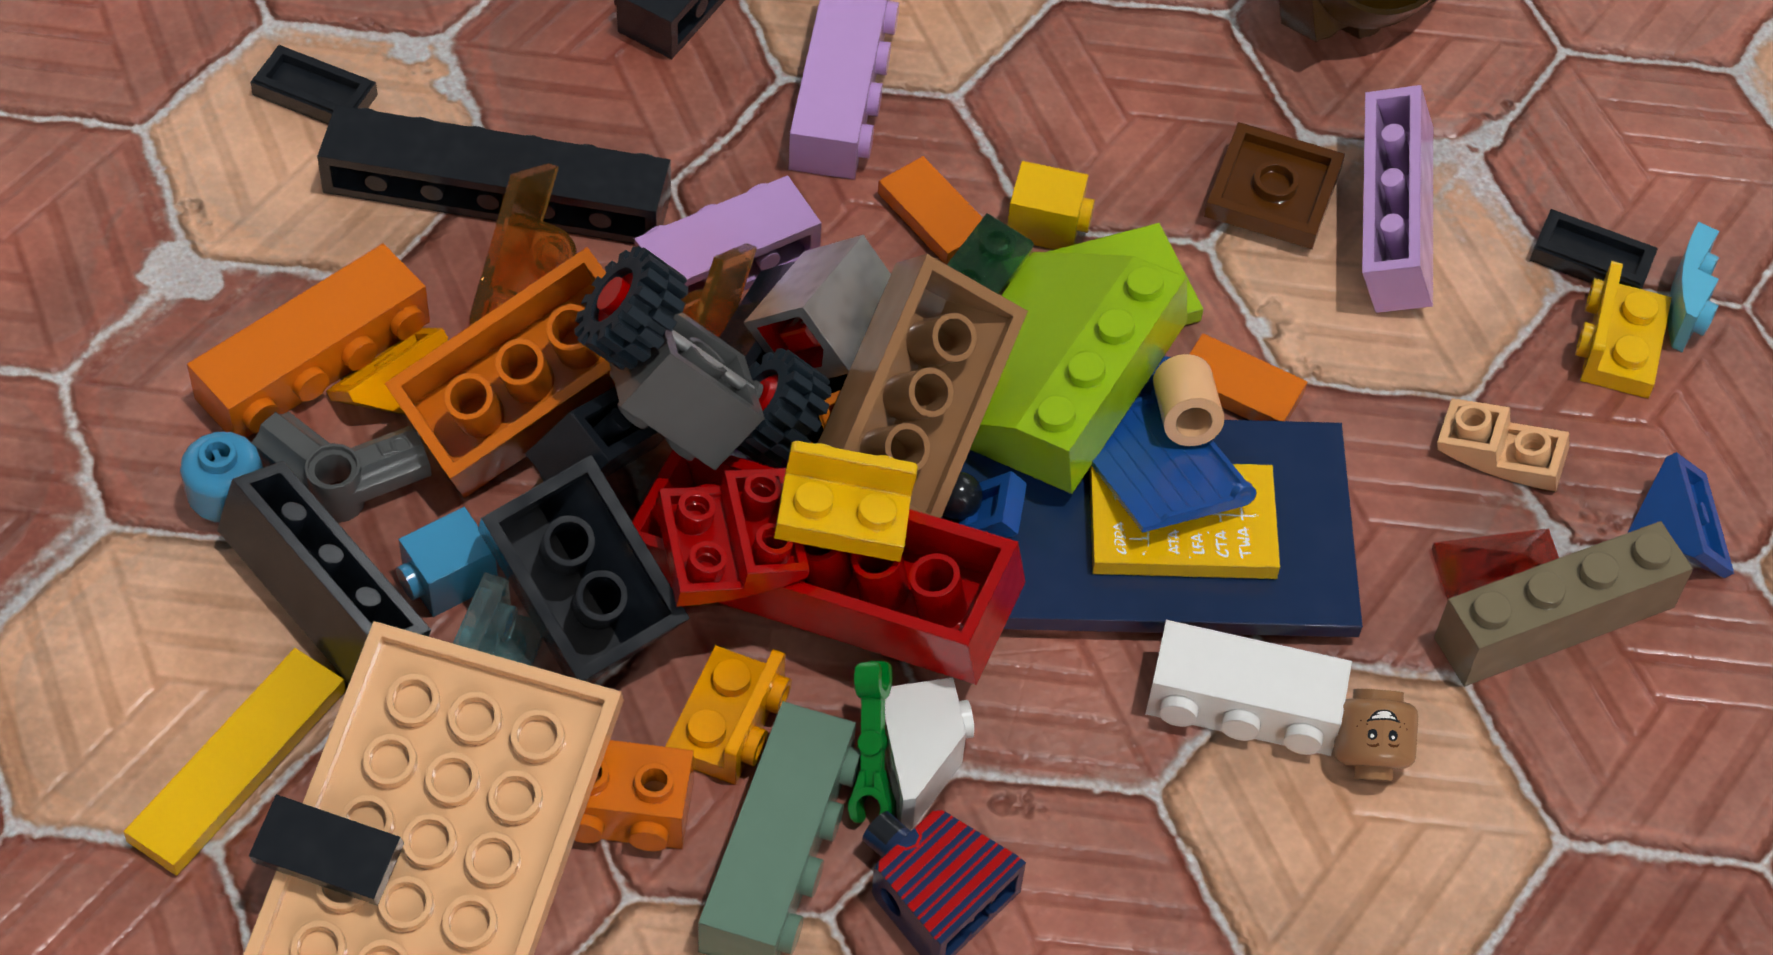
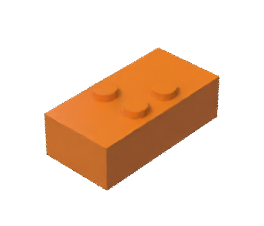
(506, 378)

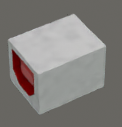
(823, 305)

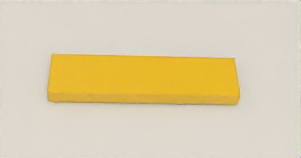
(234, 761)

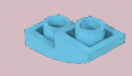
(1693, 288)

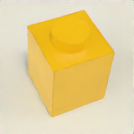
(1050, 205)

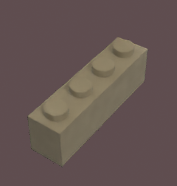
(1562, 603)

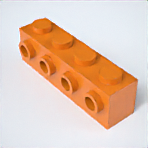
(640, 797)

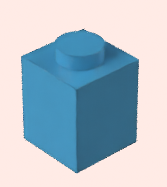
(444, 562)

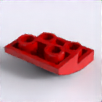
(724, 540)

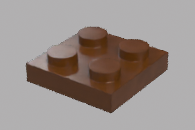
(1274, 185)

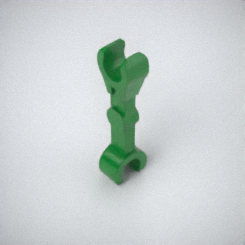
(873, 686)

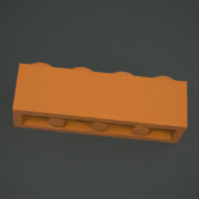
(310, 342)

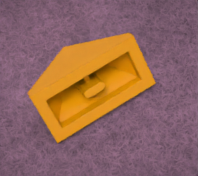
(367, 385)

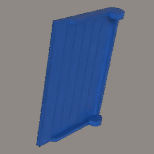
(1164, 480)

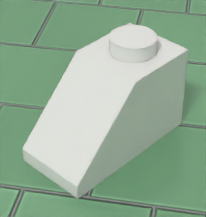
(925, 743)

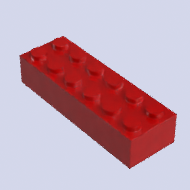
(929, 609)

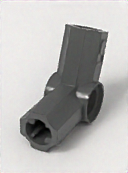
(363, 469)

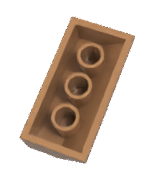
(925, 375)

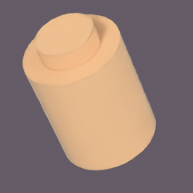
(1188, 400)

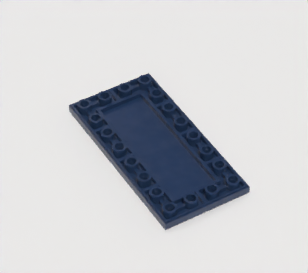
(1315, 539)

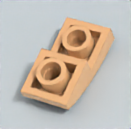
(1490, 443)

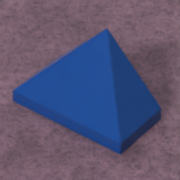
(1688, 511)

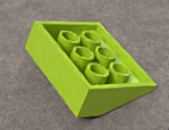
(1078, 360)

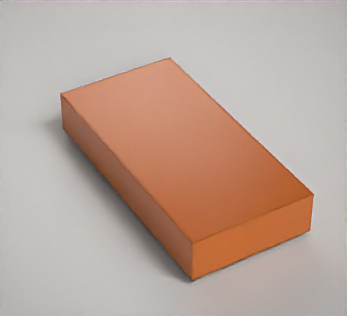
(930, 207)
(1250, 384)

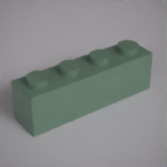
(779, 835)

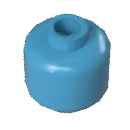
(210, 467)

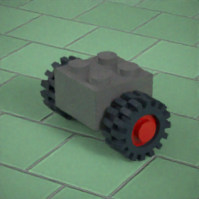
(687, 378)

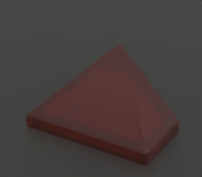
(1486, 559)

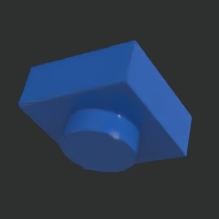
(1000, 506)

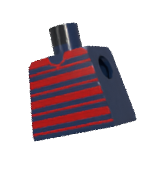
(940, 879)

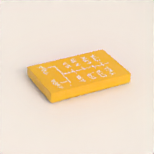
(1217, 545)

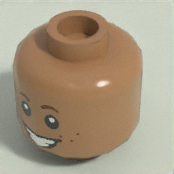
(1377, 734)

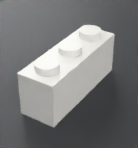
(1249, 688)

